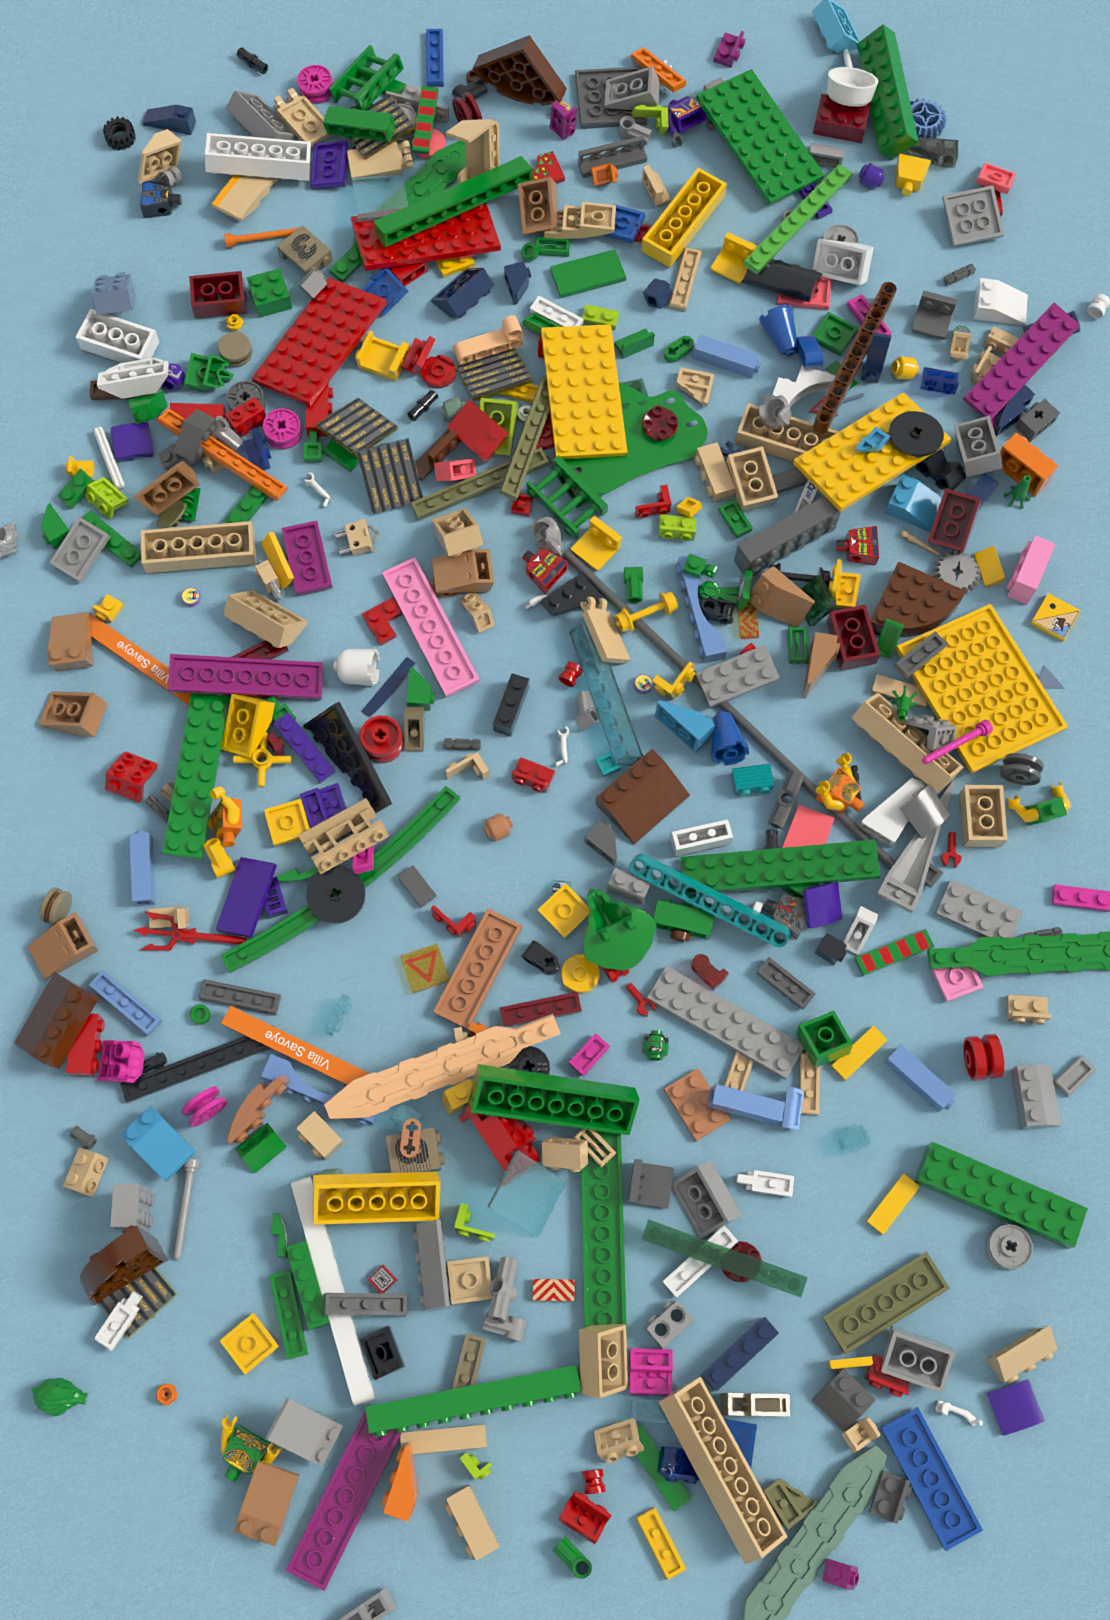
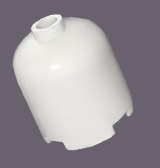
(357, 666)

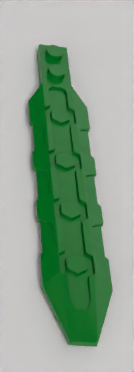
(432, 178)
(1027, 954)

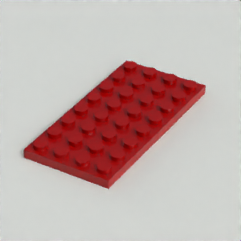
(457, 237)
(319, 341)

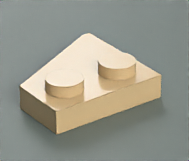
(695, 384)

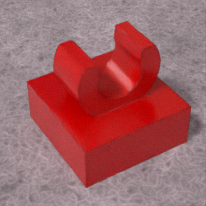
(522, 505)

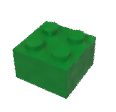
(269, 293)
(824, 1039)

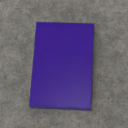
(329, 165)

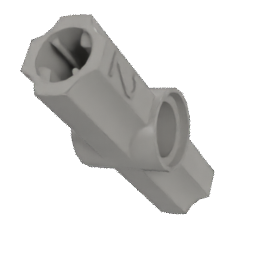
(502, 1290)

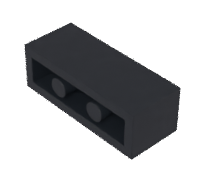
(511, 704)

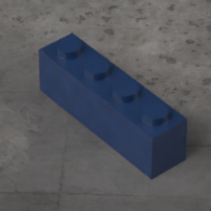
(739, 1354)

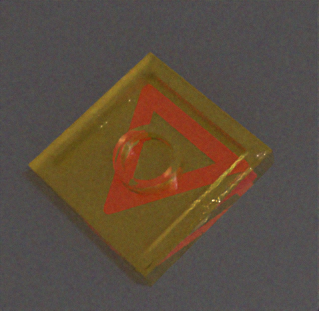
(425, 968)

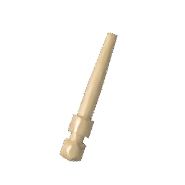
(911, 538)

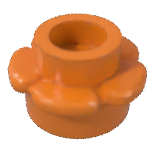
(166, 1400)

